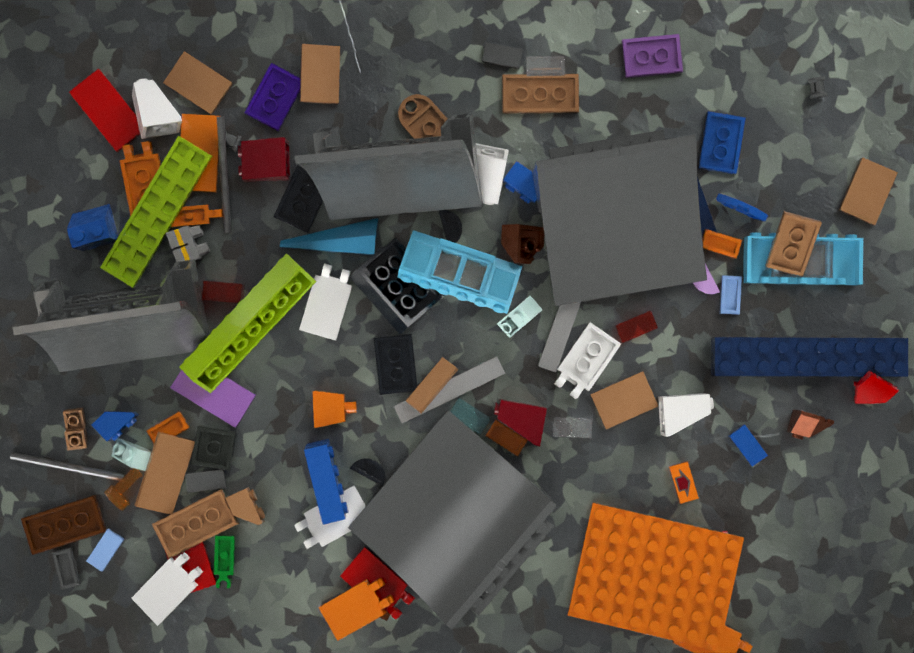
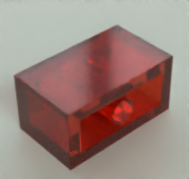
(223, 292)

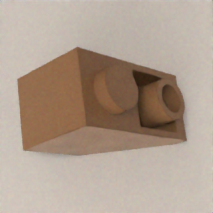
(244, 506)

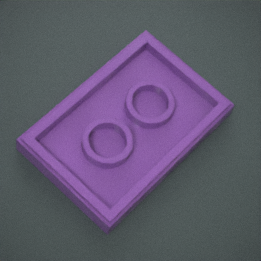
(652, 56)

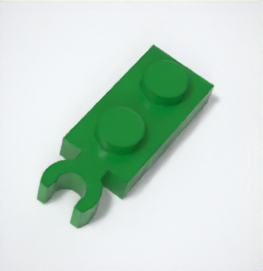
(224, 558)

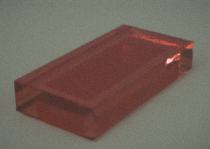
(636, 326)

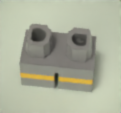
(187, 236)

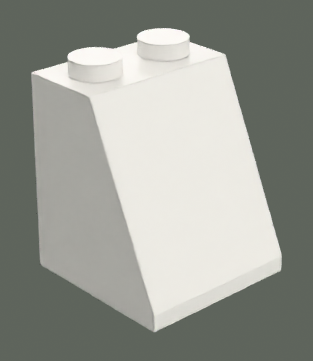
(153, 110)
(491, 171)
(682, 410)

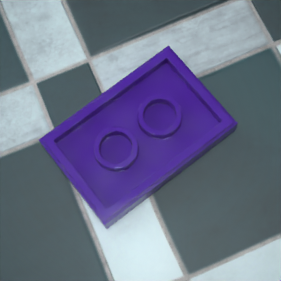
(274, 97)

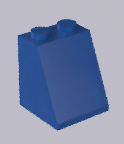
(92, 228)

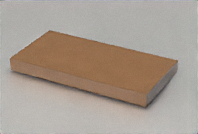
(540, 94)
(164, 473)
(195, 523)

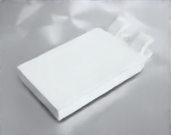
(326, 304)
(587, 359)
(329, 532)
(167, 589)

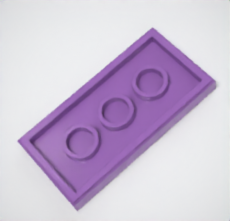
(226, 402)

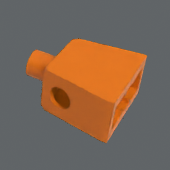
(330, 408)

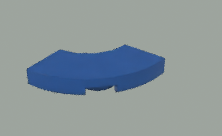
(741, 207)

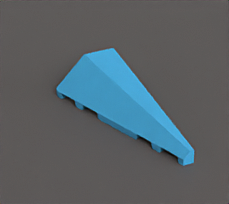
(351, 238)

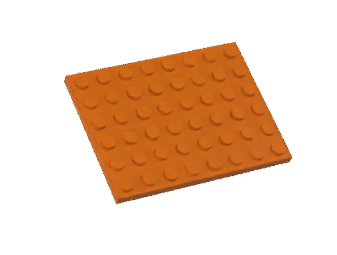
(655, 576)

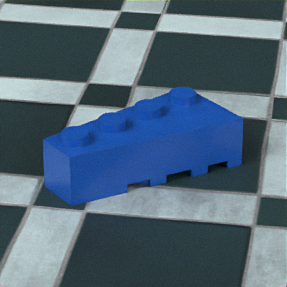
(325, 481)

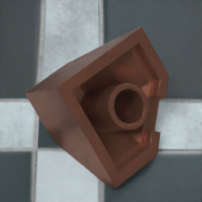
(522, 241)
(806, 424)

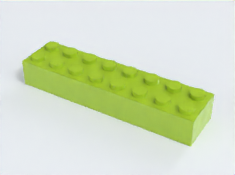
(247, 324)

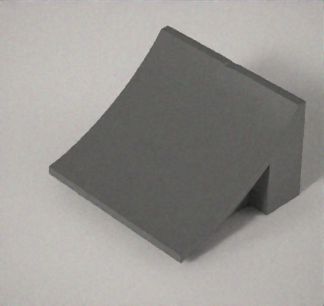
(397, 173)
(620, 216)
(120, 322)
(455, 520)

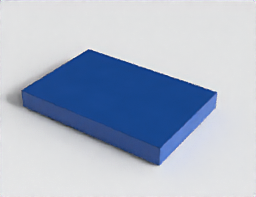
(721, 142)

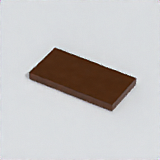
(63, 524)

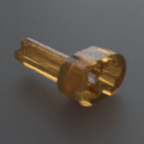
(115, 493)

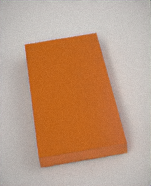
(202, 132)

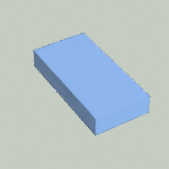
(730, 294)
(105, 550)

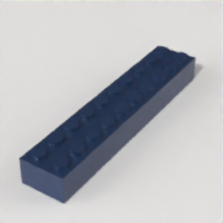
(808, 356)

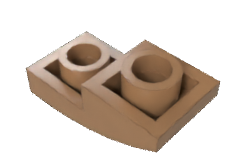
(75, 428)

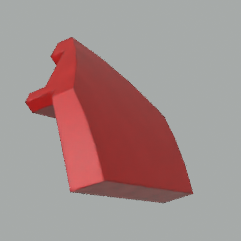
(873, 389)

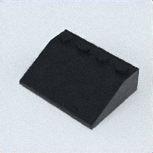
(395, 299)

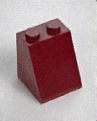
(264, 160)
(523, 418)

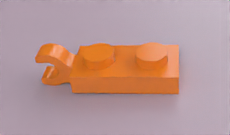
(196, 215)

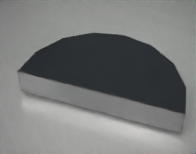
(451, 225)
(370, 469)

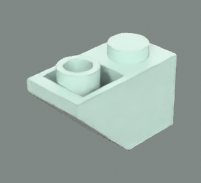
(519, 316)
(131, 454)

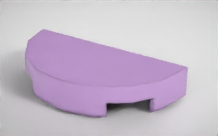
(708, 286)

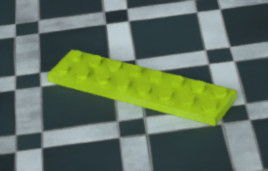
(156, 211)

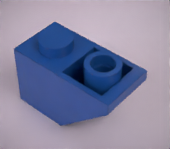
(521, 180)
(113, 422)

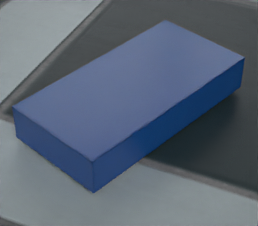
(748, 445)

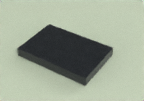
(300, 201)
(395, 364)

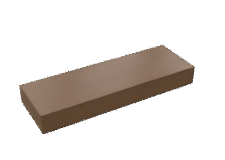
(431, 385)

